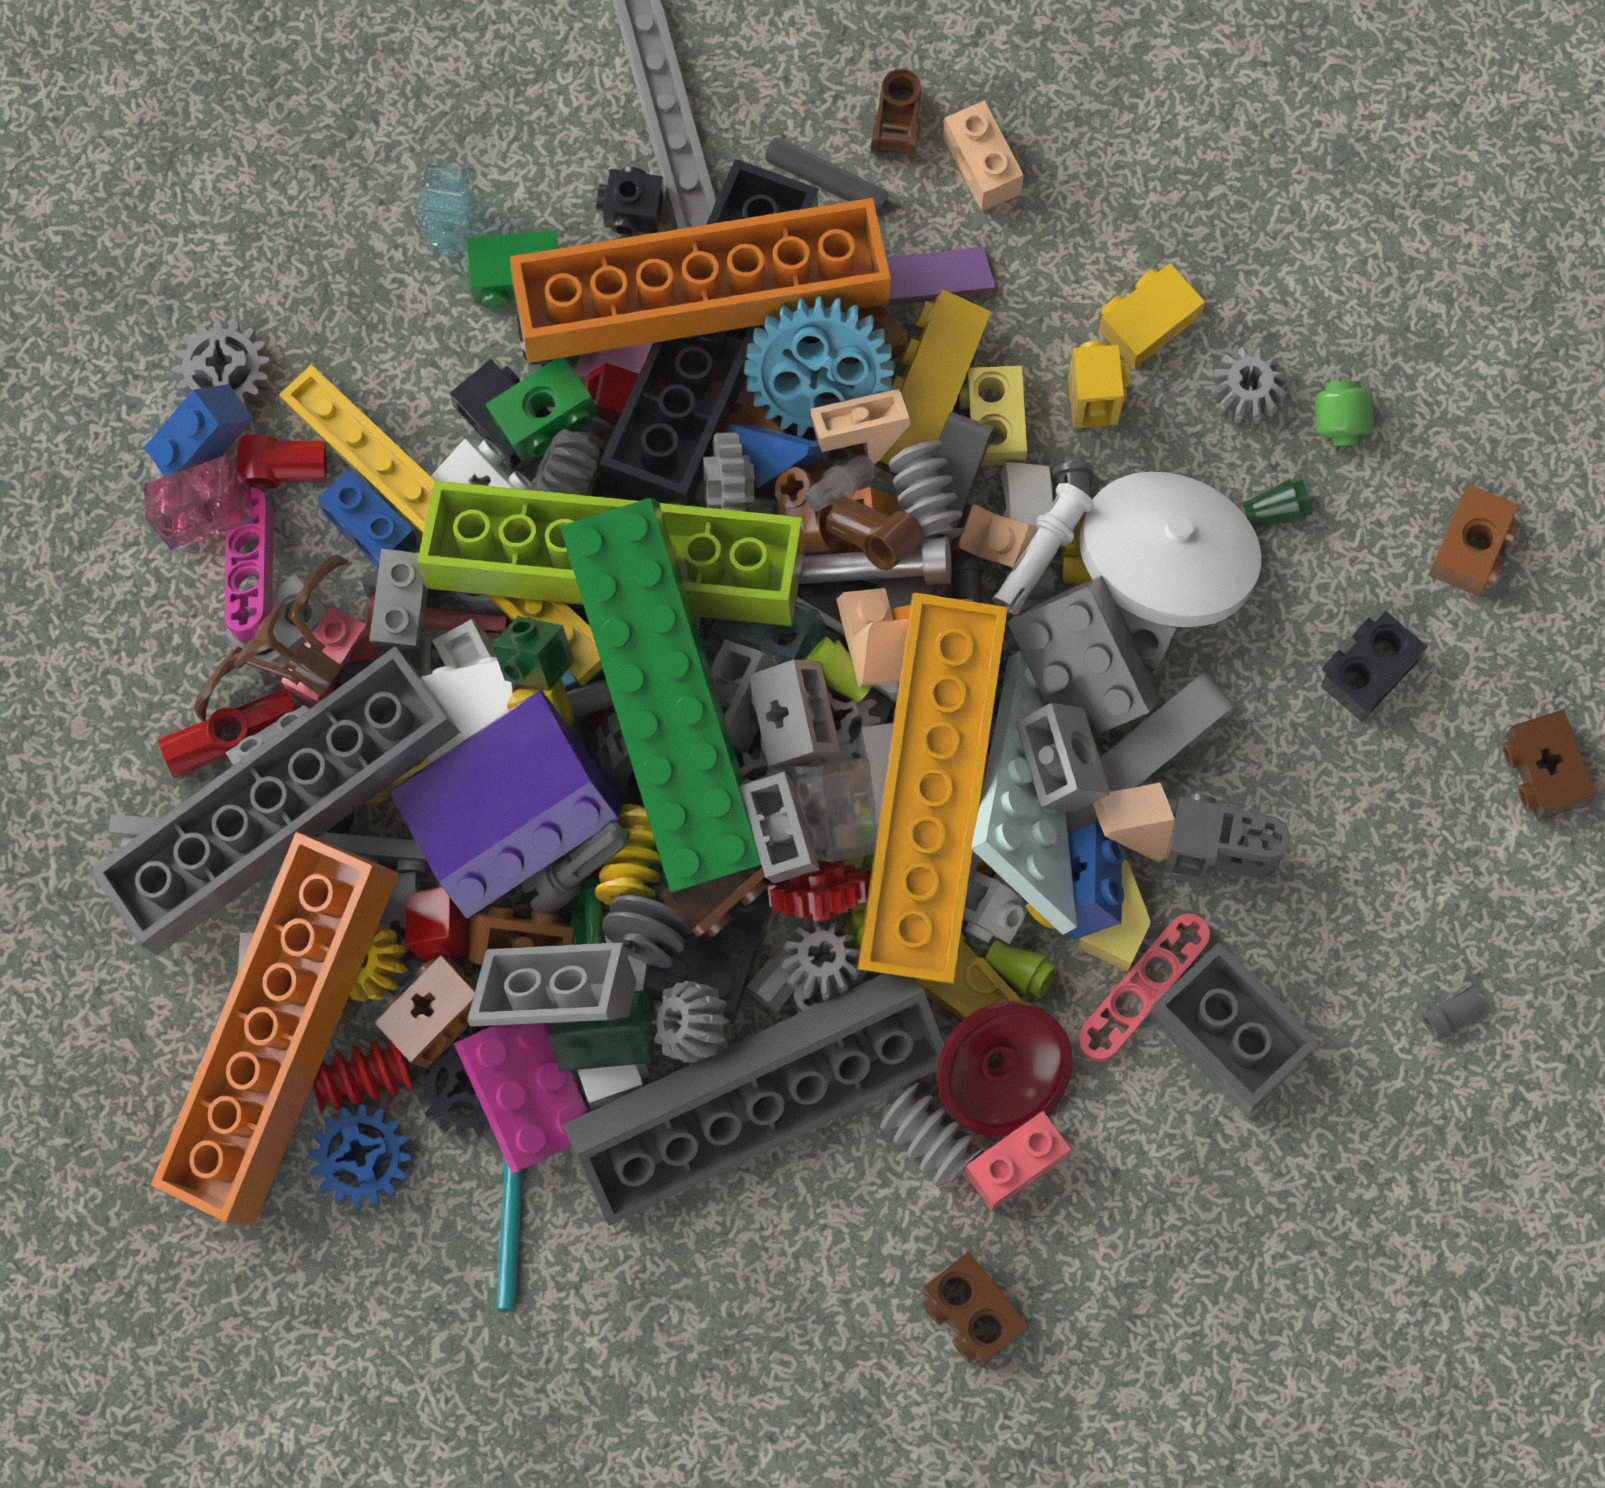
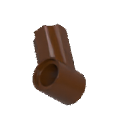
(882, 537)

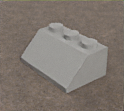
(553, 985)

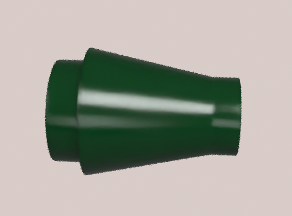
(1279, 505)

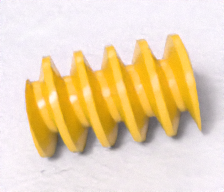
(630, 868)

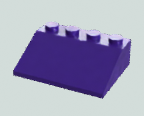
(506, 803)

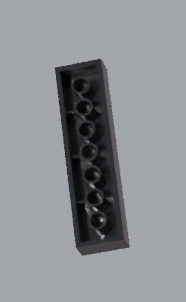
(692, 380)

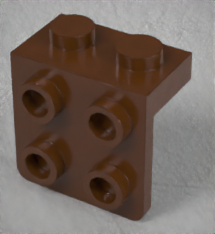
(708, 903)

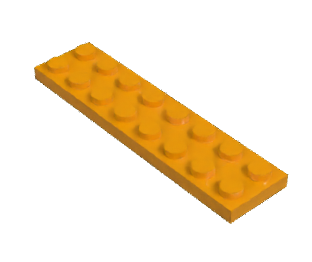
(932, 788)

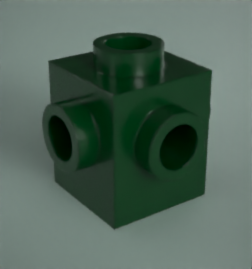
(533, 653)

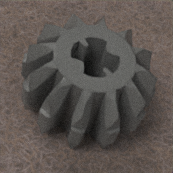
(568, 464)

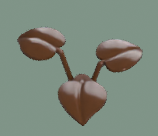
(307, 664)

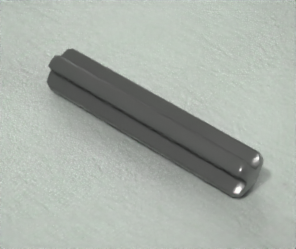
(823, 173)

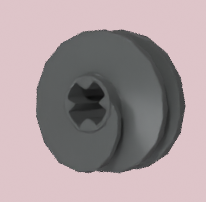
(646, 929)

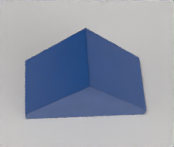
(774, 452)

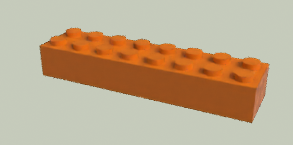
(698, 279)
(274, 1030)

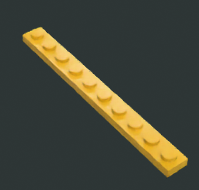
(409, 492)

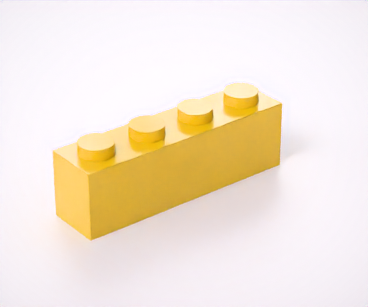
(936, 366)

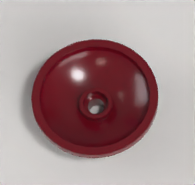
(1019, 1083)

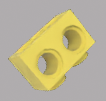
(1005, 415)

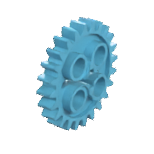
(815, 364)

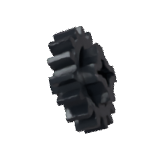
(450, 1099)

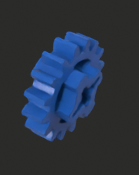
(338, 1162)

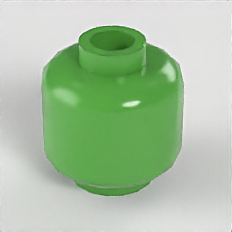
(1344, 412)

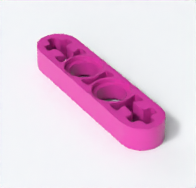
(242, 566)

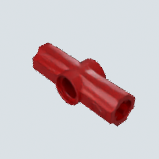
(201, 744)

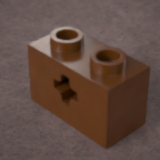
(1554, 741)

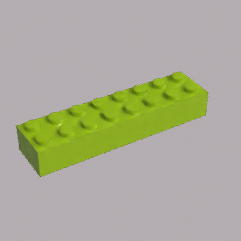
(514, 547)

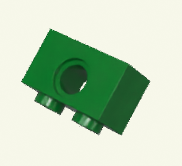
(550, 386)

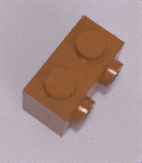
(501, 929)

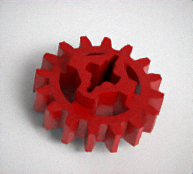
(821, 892)

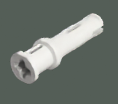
(1053, 531)

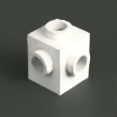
(993, 909)

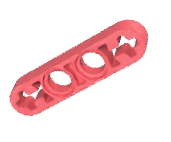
(1140, 985)

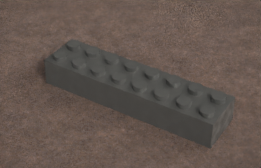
(289, 784)
(756, 1094)

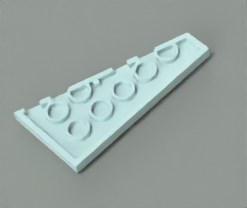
(1011, 828)

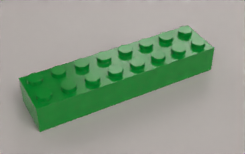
(662, 693)

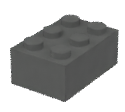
(1085, 656)
(1233, 1029)

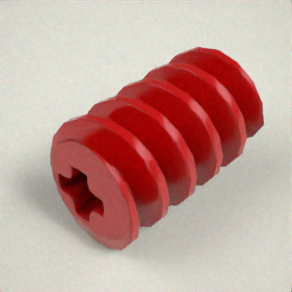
(361, 1074)

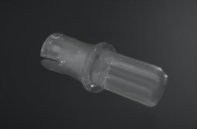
(839, 482)

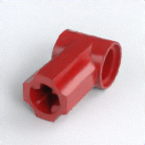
(270, 461)

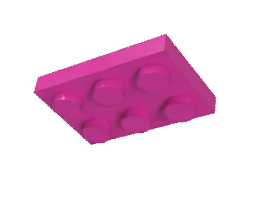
(521, 1090)

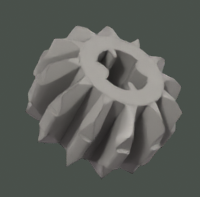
(1229, 389)
(809, 948)
(690, 1022)

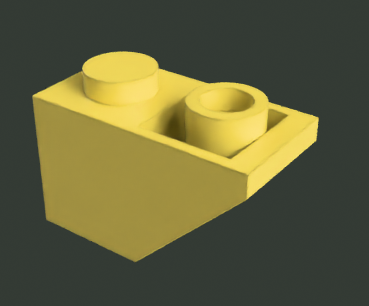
(1121, 942)

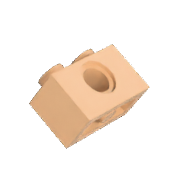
(983, 155)

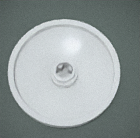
(1171, 549)

